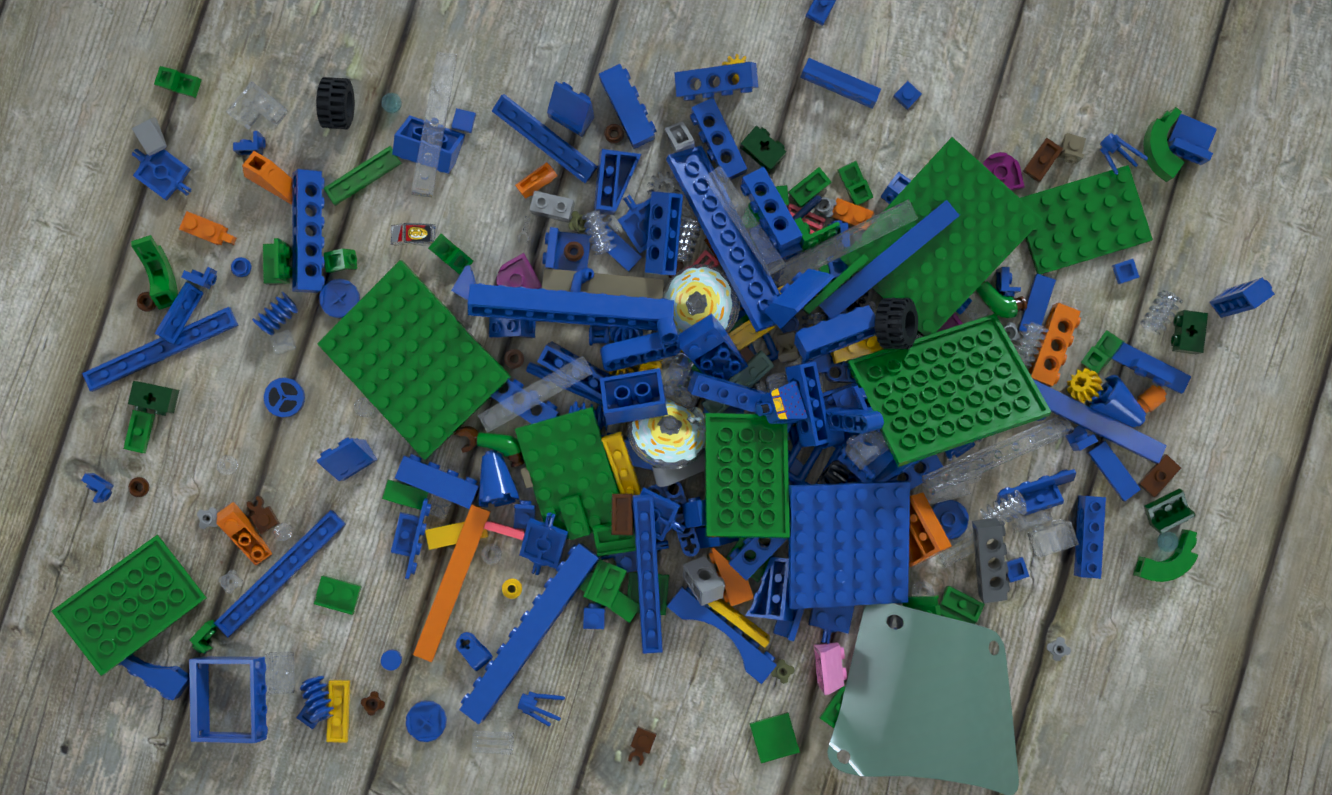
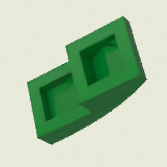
(177, 81)
(855, 183)
(450, 253)
(1102, 352)
(404, 494)

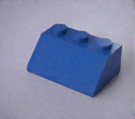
(408, 141)
(796, 296)
(633, 396)

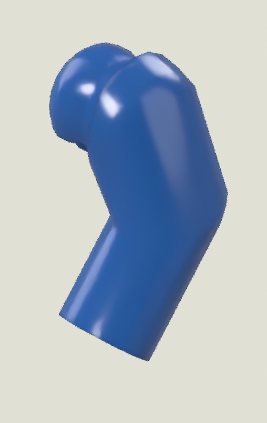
(581, 277)

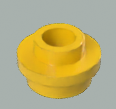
(514, 582)

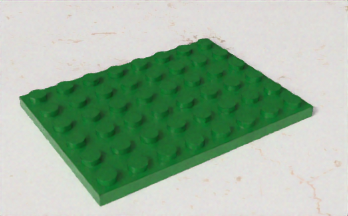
(965, 251)
(413, 360)
(949, 389)

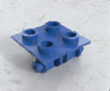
(872, 470)

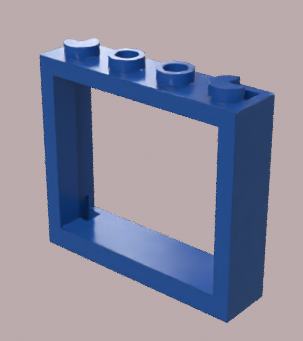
(200, 700)

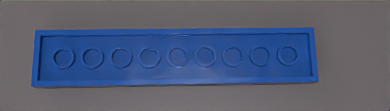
(734, 254)

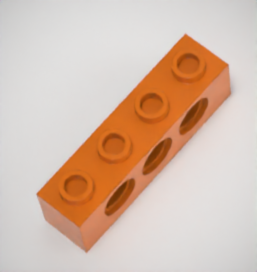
(1071, 320)

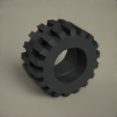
(335, 103)
(896, 323)

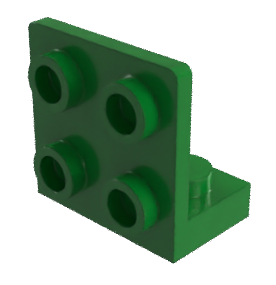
(811, 240)
(276, 262)

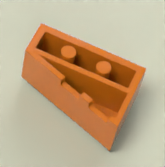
(925, 531)

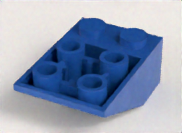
(570, 108)
(712, 349)
(347, 458)

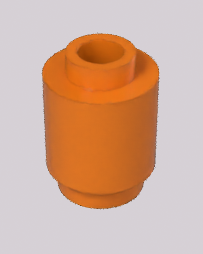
(1152, 398)

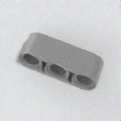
(666, 477)

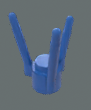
(1112, 144)
(528, 706)

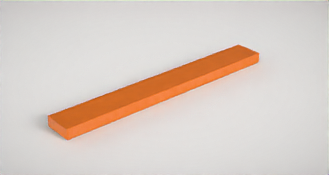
(452, 583)

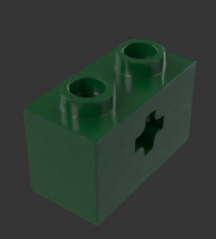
(767, 158)
(1196, 324)
(141, 398)

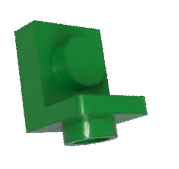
(340, 260)
(204, 633)

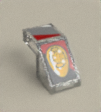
(413, 233)

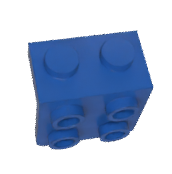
(556, 242)

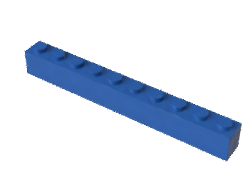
(567, 306)
(530, 633)

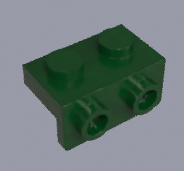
(1168, 511)

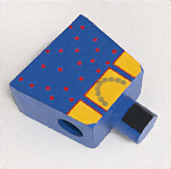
(783, 405)

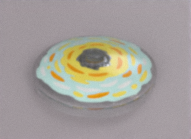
(698, 293)
(667, 439)

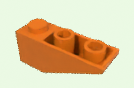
(268, 176)
(243, 533)
(736, 587)

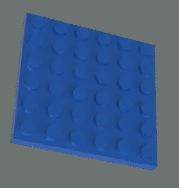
(848, 544)

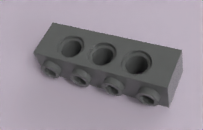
(983, 531)

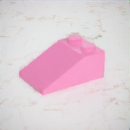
(829, 667)

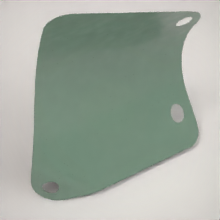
(927, 702)

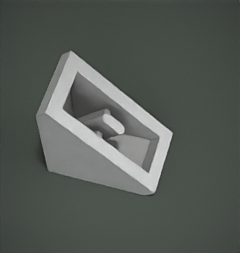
(150, 136)
(679, 137)

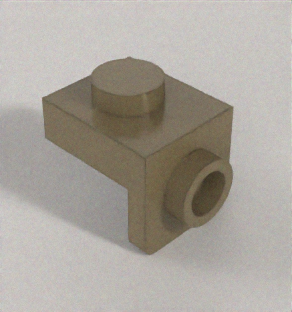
(788, 350)

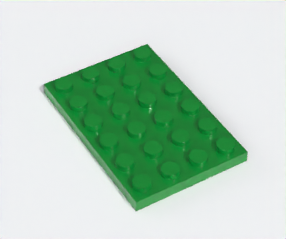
(1086, 220)
(567, 461)
(746, 477)
(129, 605)

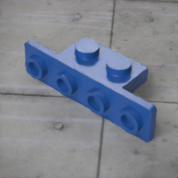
(1150, 367)
(1041, 493)
(408, 534)

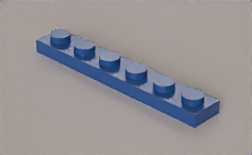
(544, 138)

